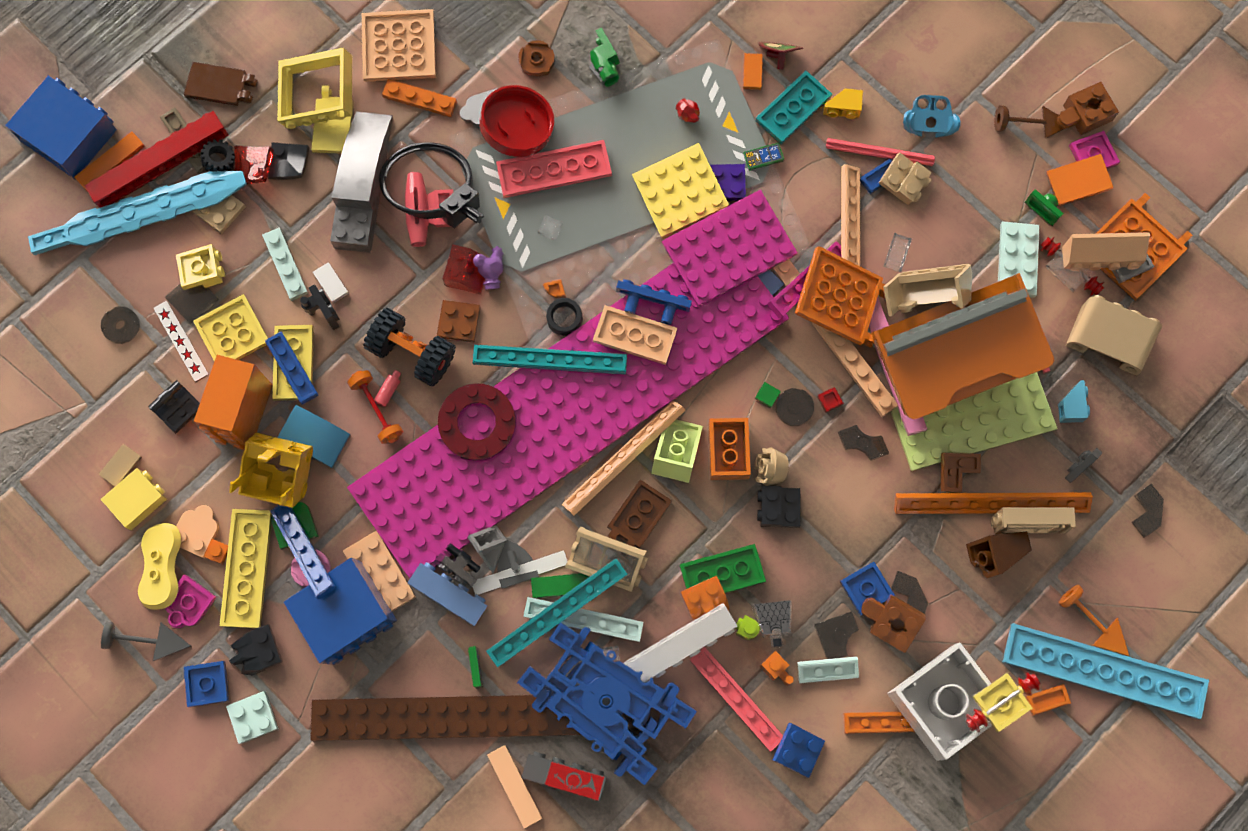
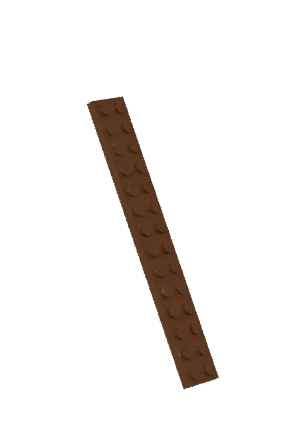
(433, 718)

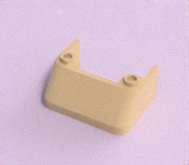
(929, 286)

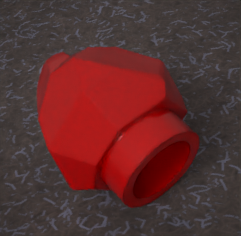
(688, 110)

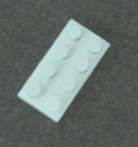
(1019, 253)

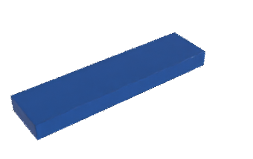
(291, 368)

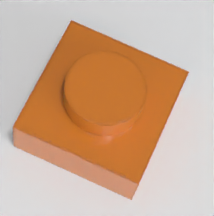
(216, 551)

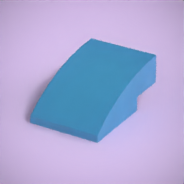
(317, 432)

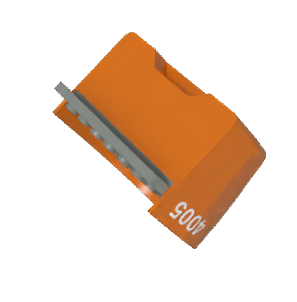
(963, 350)

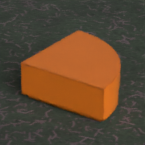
(555, 289)

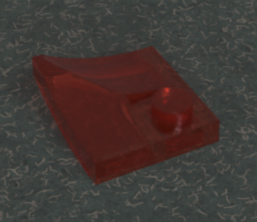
(253, 162)

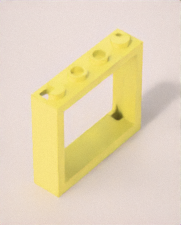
(307, 63)

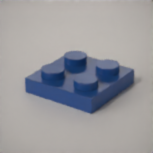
(866, 584)
(206, 684)
(798, 750)

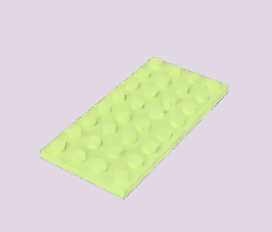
(980, 422)

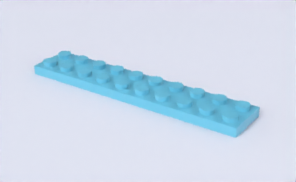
(1106, 671)

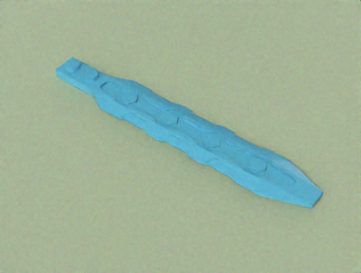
(138, 211)

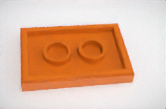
(1079, 179)

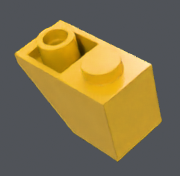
(845, 104)

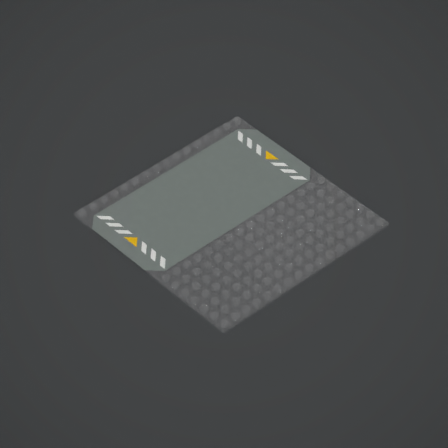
(605, 220)

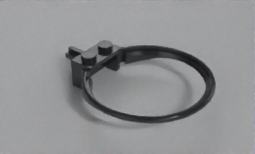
(457, 206)

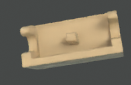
(119, 465)

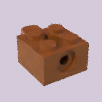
(1088, 109)
(894, 621)

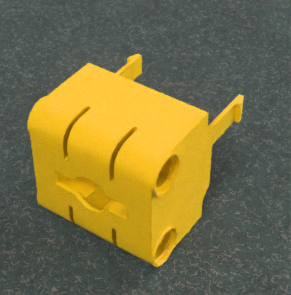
(264, 480)

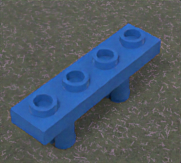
(661, 297)

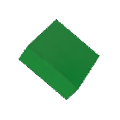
(767, 395)

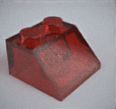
(461, 271)

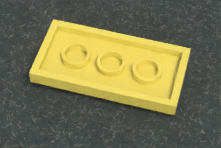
(301, 341)

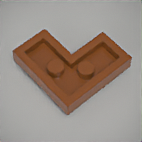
(954, 465)

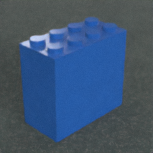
(62, 126)
(344, 616)

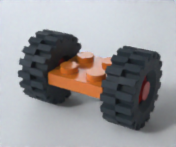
(388, 331)

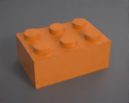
(729, 449)

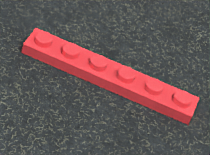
(737, 699)

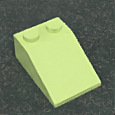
(677, 451)

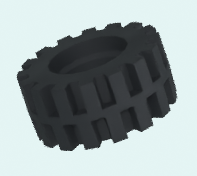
(217, 147)

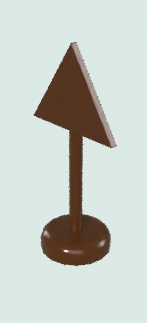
(1049, 120)

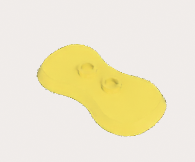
(159, 582)

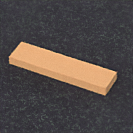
(514, 786)

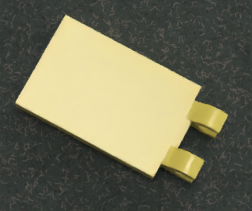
(330, 136)

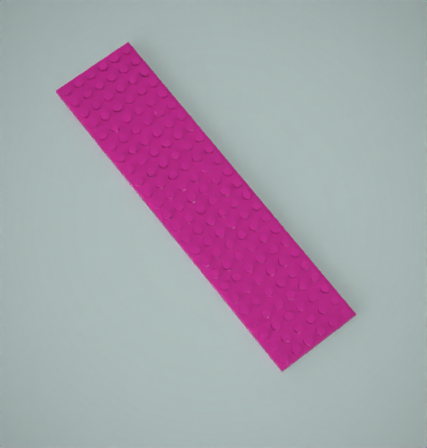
(562, 420)

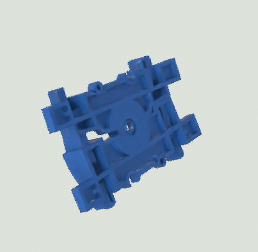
(599, 679)

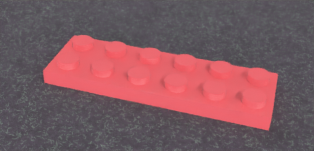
(554, 168)

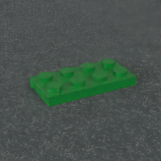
(734, 569)

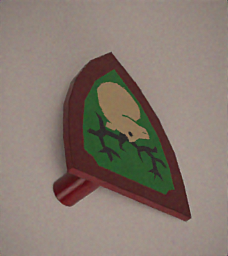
(778, 51)

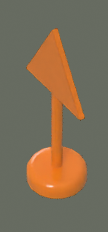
(1112, 637)

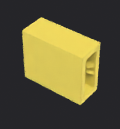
(134, 498)

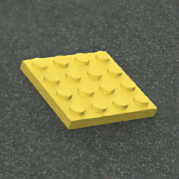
(680, 190)

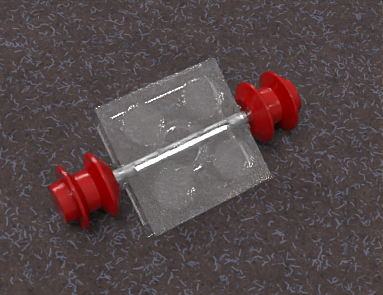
(1070, 278)

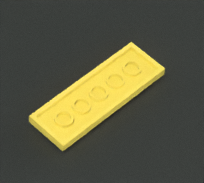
(246, 568)

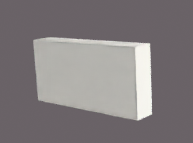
(330, 282)

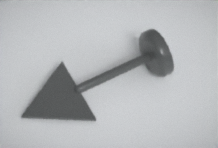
(166, 643)

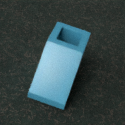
(1074, 405)

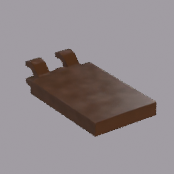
(219, 84)
(638, 515)

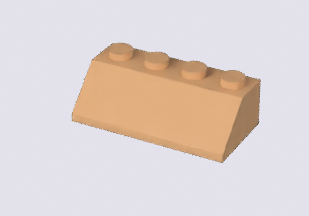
(1105, 251)

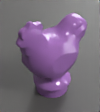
(490, 267)

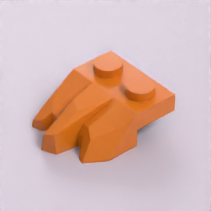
(704, 597)

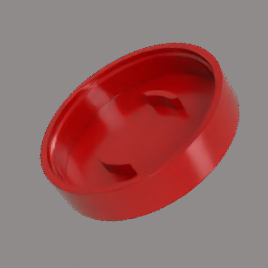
(516, 121)

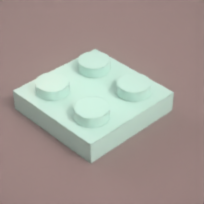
(252, 717)

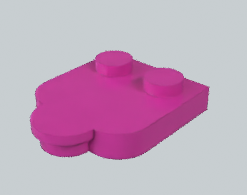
(190, 603)

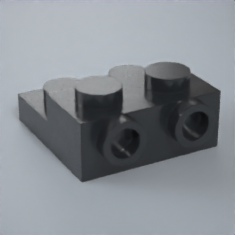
(779, 507)

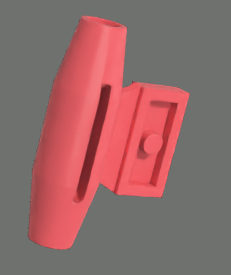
(418, 199)

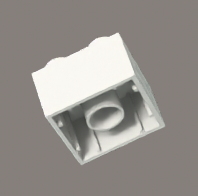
(940, 698)

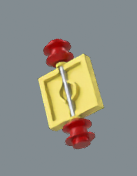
(1002, 702)

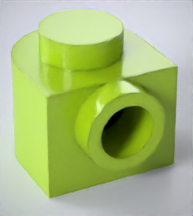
(747, 628)

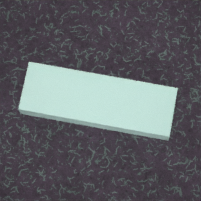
(828, 669)

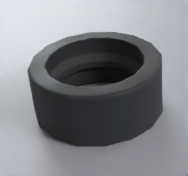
(564, 302)

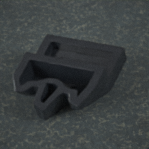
(256, 651)

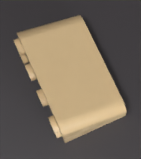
(1114, 332)

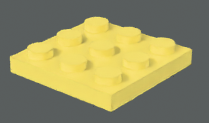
(231, 330)

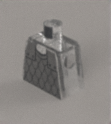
(774, 620)

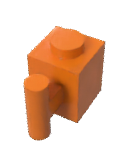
(775, 667)

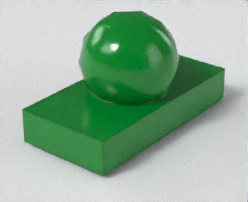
(1045, 206)

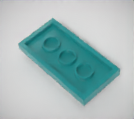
(793, 107)

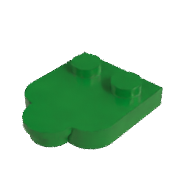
(305, 517)

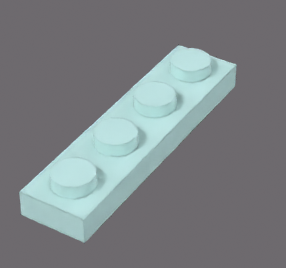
(285, 264)

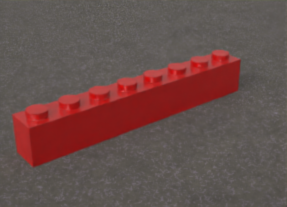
(155, 160)

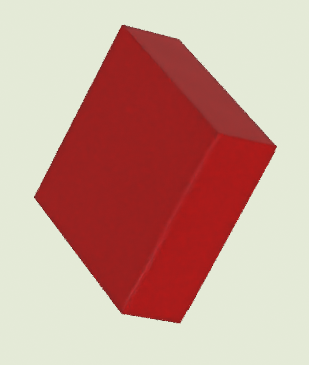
(830, 399)

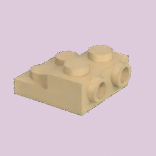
(905, 179)

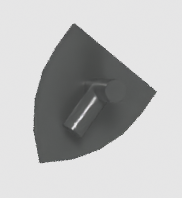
(511, 557)

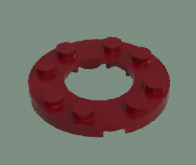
(476, 449)

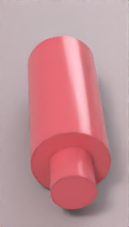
(388, 389)

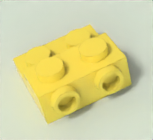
(200, 267)

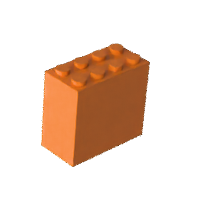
(233, 401)

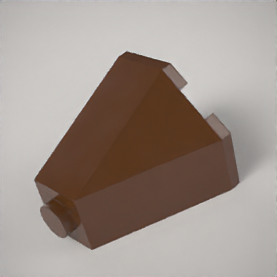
(998, 552)

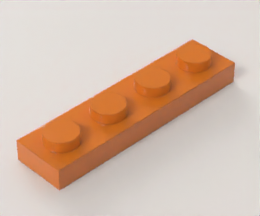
(419, 98)

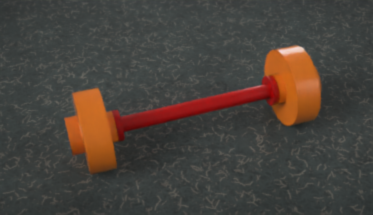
(389, 433)

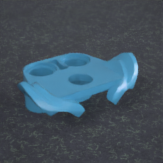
(946, 121)

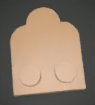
(197, 529)

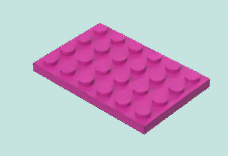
(729, 248)

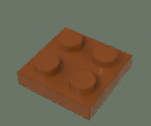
(458, 321)

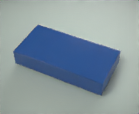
(872, 178)

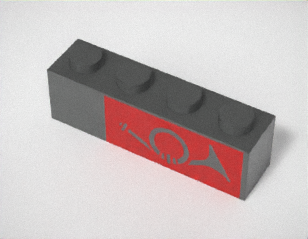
(564, 777)

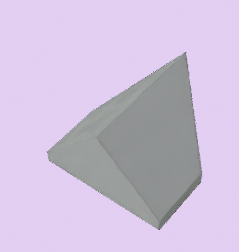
(488, 545)

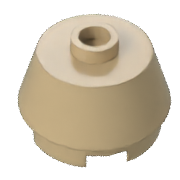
(771, 466)

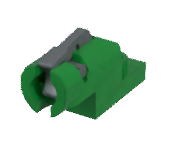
(604, 60)

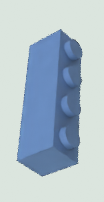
(447, 594)

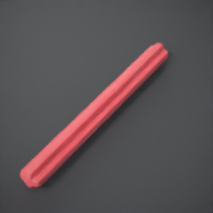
(877, 151)

